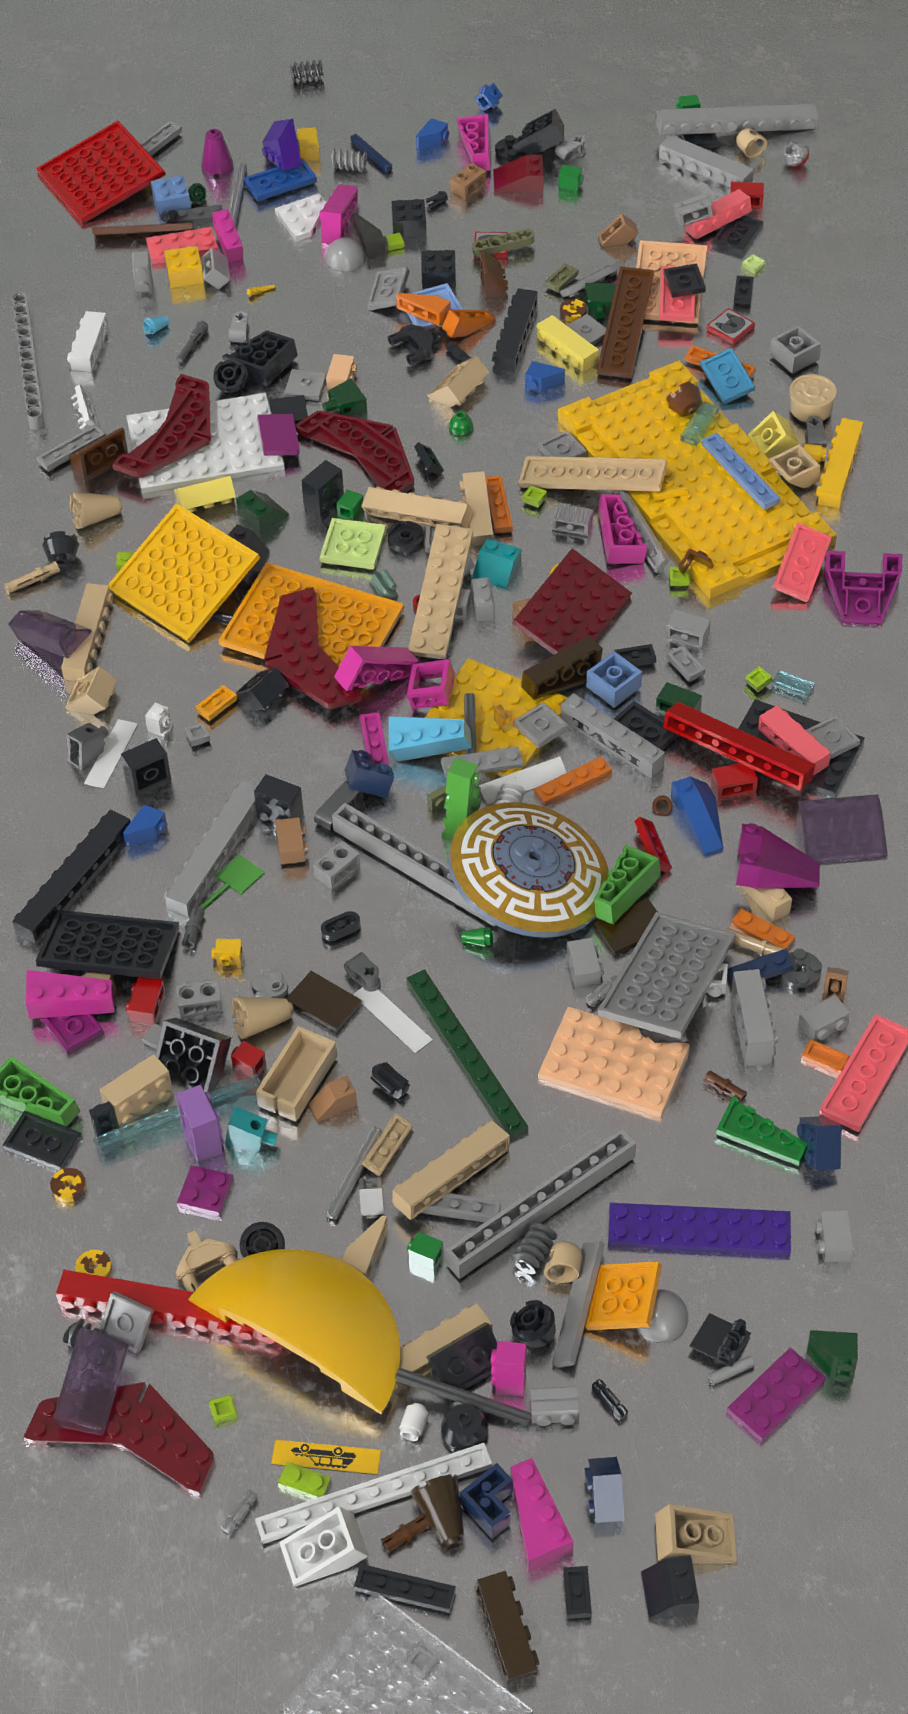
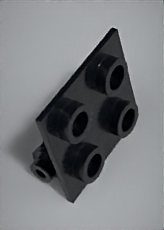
(721, 1339)

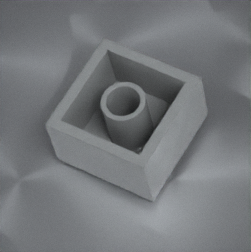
(795, 348)

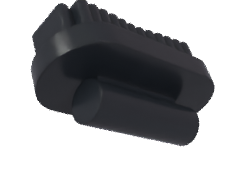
(389, 1080)

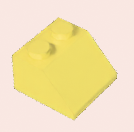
(773, 435)

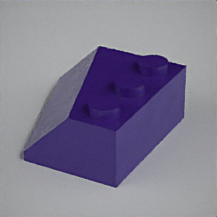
(281, 145)

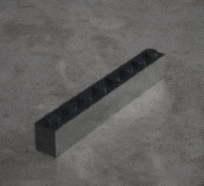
(71, 876)

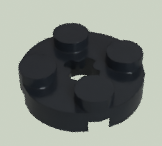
(504, 149)
(405, 545)

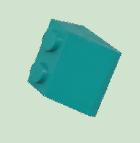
(498, 563)

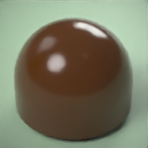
(662, 798)

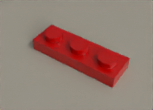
(652, 842)

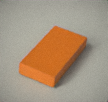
(825, 1057)

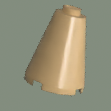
(93, 508)
(259, 1014)

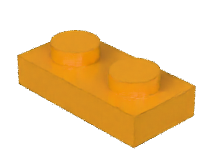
(216, 702)

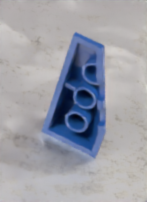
(699, 811)

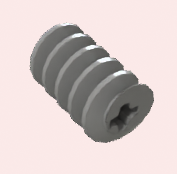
(349, 161)

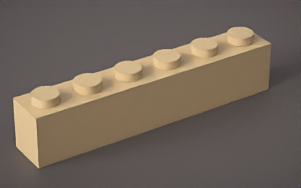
(416, 508)
(91, 615)
(450, 1169)
(415, 1352)

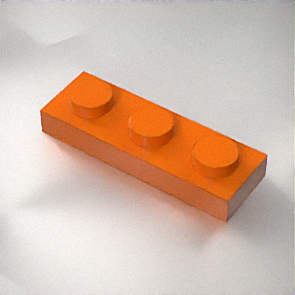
(762, 930)

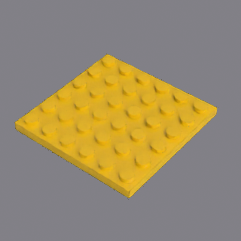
(183, 572)
(491, 689)

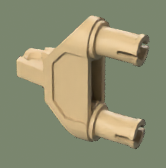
(201, 1258)

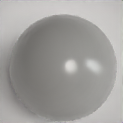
(344, 254)
(668, 1318)

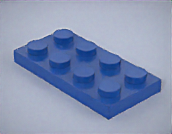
(276, 181)

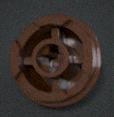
(685, 400)

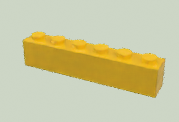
(840, 463)

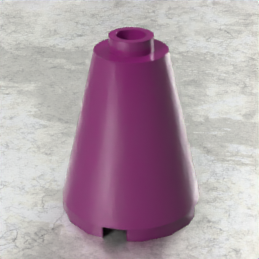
(216, 155)

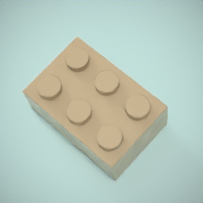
(138, 1090)

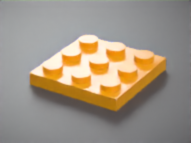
(624, 1296)

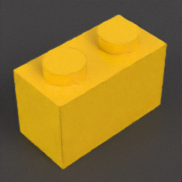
(308, 144)

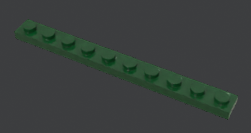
(467, 1054)

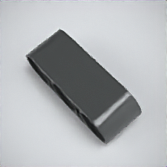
(342, 795)

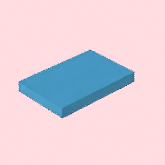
(727, 376)

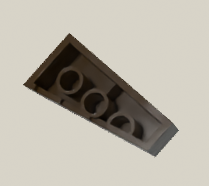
(562, 669)
(506, 1625)

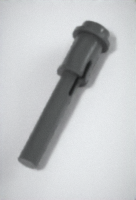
(200, 328)

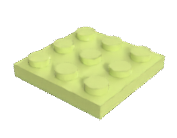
(352, 543)

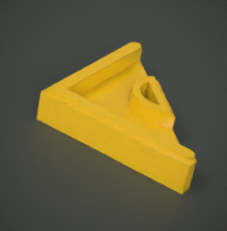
(669, 490)

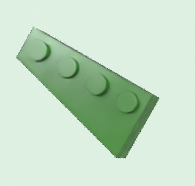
(462, 795)
(626, 883)
(31, 1093)

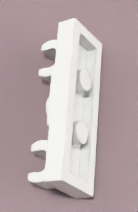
(84, 404)

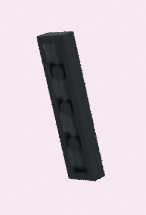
(405, 1588)

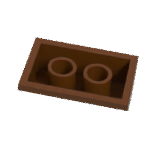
(99, 454)

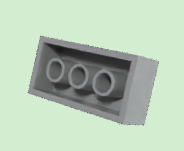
(753, 1018)

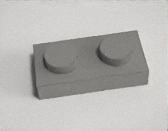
(685, 663)

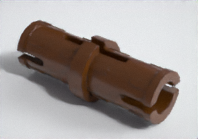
(724, 1086)
(405, 1533)

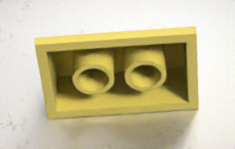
(205, 494)

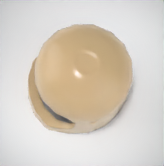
(747, 140)
(569, 1256)

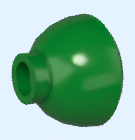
(461, 424)

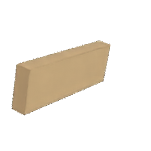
(387, 1144)

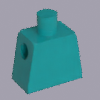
(248, 1131)

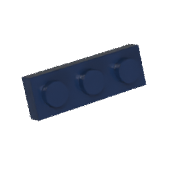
(768, 965)

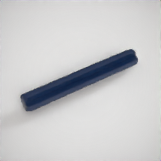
(371, 152)

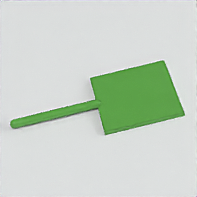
(238, 875)

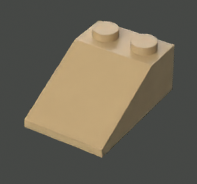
(695, 1532)

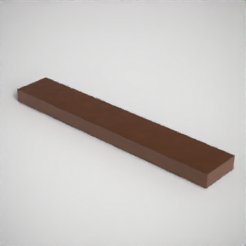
(142, 228)

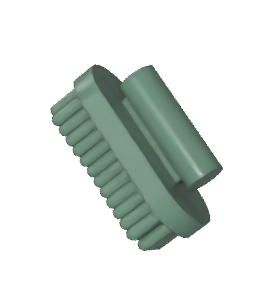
(384, 585)

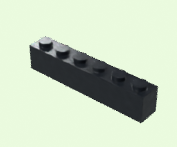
(515, 330)

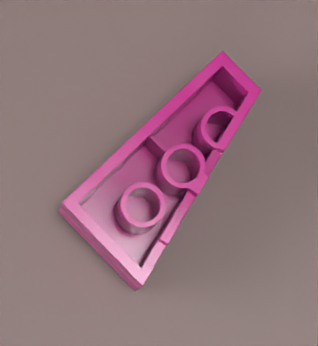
(476, 138)
(338, 212)
(619, 535)
(375, 665)
(67, 995)
(540, 1522)

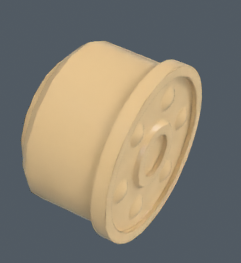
(812, 397)

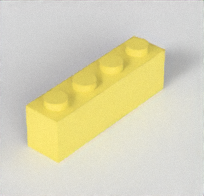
(567, 343)

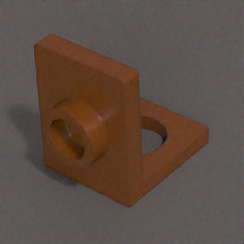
(691, 555)

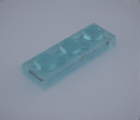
(699, 423)

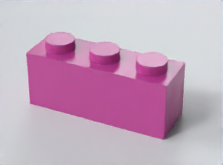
(227, 235)
(509, 1369)

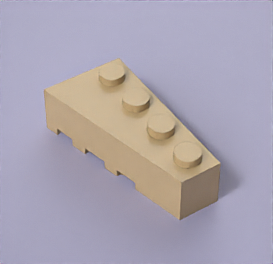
(475, 495)

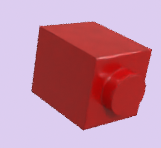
(248, 1059)

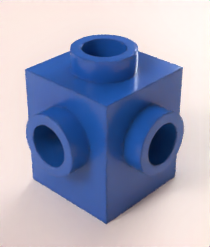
(491, 95)

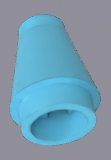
(155, 324)

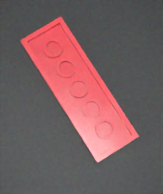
(866, 1073)

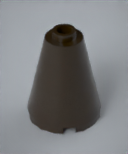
(442, 1507)

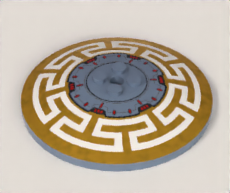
(519, 893)

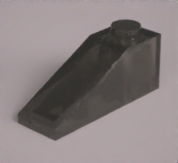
(369, 237)

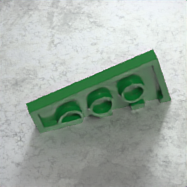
(750, 1129)

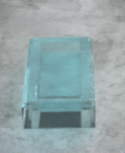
(792, 685)

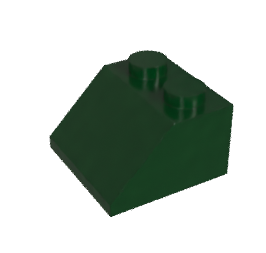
(259, 510)
(834, 1353)

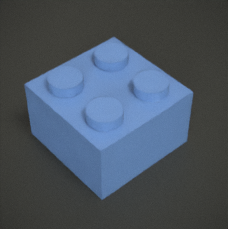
(170, 194)
(614, 679)

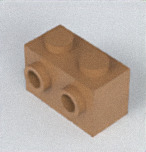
(468, 181)
(290, 840)

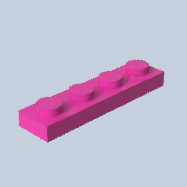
(374, 738)

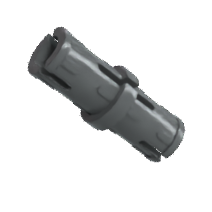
(193, 928)

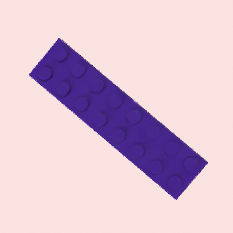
(699, 1228)

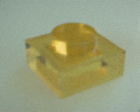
(502, 718)

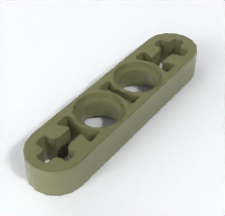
(522, 238)

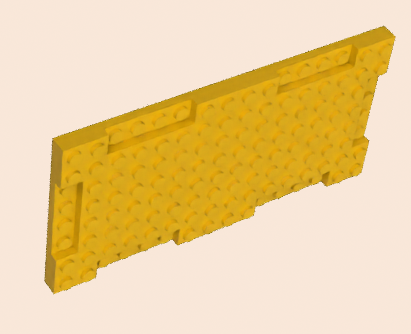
(717, 511)

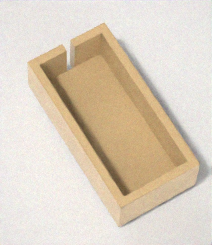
(296, 1073)

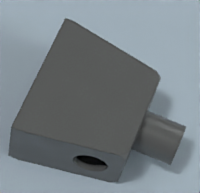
(85, 744)

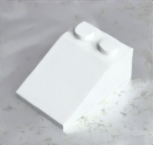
(324, 1547)

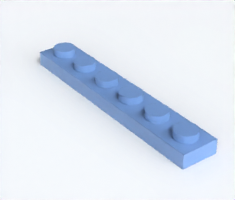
(740, 471)

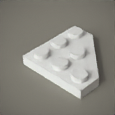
(301, 216)

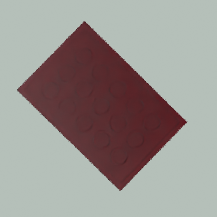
(571, 604)

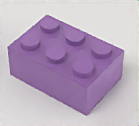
(200, 1123)

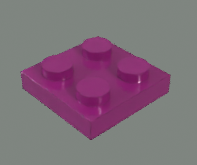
(205, 1190)

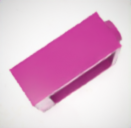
(440, 694)

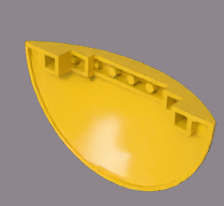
(316, 1311)

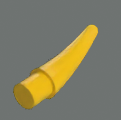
(257, 290)

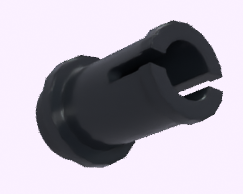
(439, 198)
(171, 216)

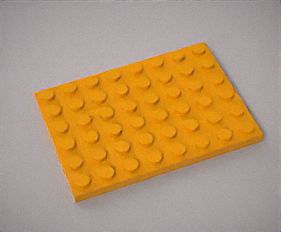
(343, 614)

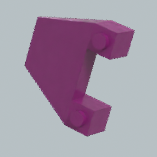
(862, 596)
(772, 862)

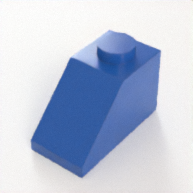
(432, 134)
(543, 376)
(145, 826)

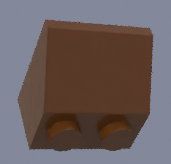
(492, 277)

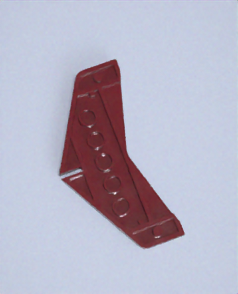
(182, 433)
(371, 442)
(297, 654)
(144, 1428)

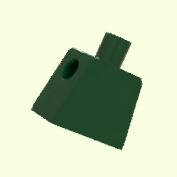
(599, 298)
(346, 399)

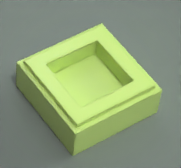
(753, 264)

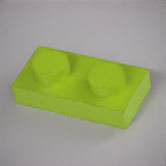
(304, 1481)

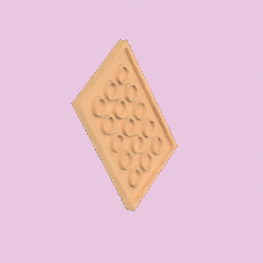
(657, 254)
(613, 1062)

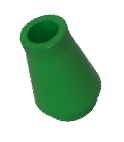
(479, 936)

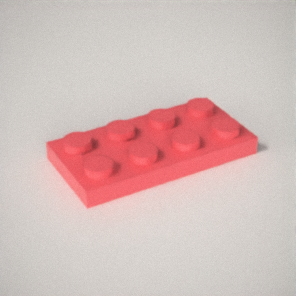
(202, 238)
(674, 308)
(802, 562)

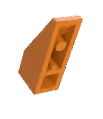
(426, 307)
(465, 322)

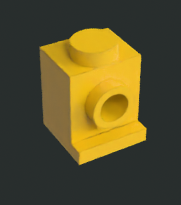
(228, 952)

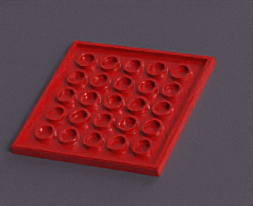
(100, 171)

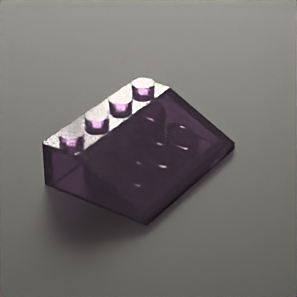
(842, 828)

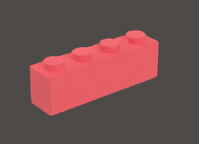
(724, 211)
(791, 737)

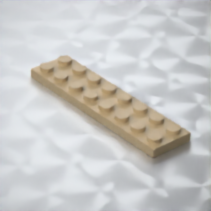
(593, 473)
(440, 591)

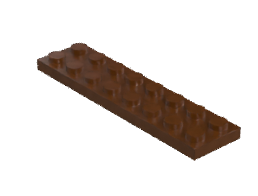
(625, 322)

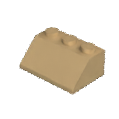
(460, 382)

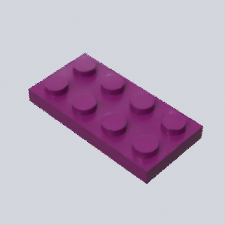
(776, 1394)

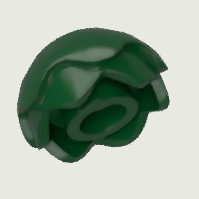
(201, 193)

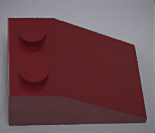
(520, 175)

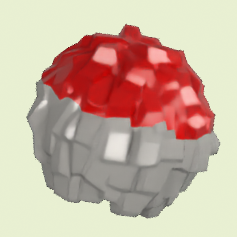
(796, 154)

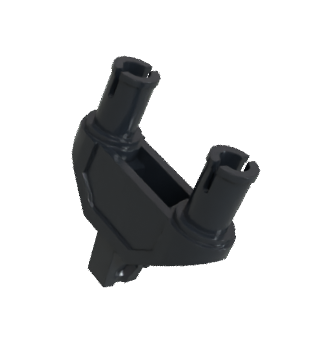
(419, 338)

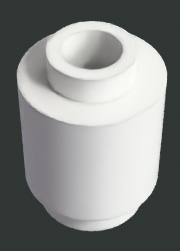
(413, 1421)

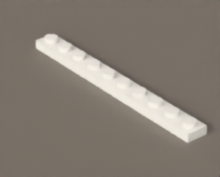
(373, 1492)

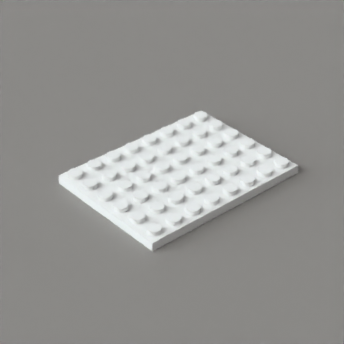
(233, 447)

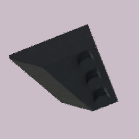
(541, 134)
(265, 356)
(253, 542)
(193, 1053)

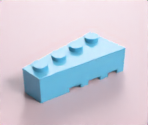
(426, 737)

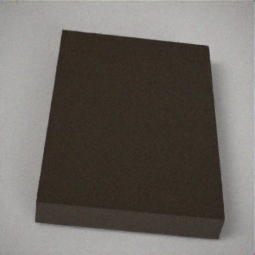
(628, 928)
(324, 1001)

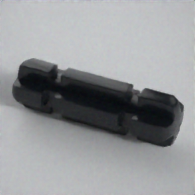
(457, 352)
(609, 1399)

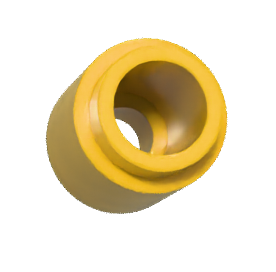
(817, 452)

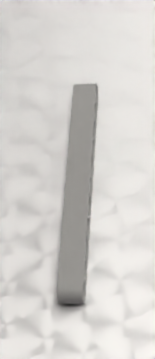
(28, 361)

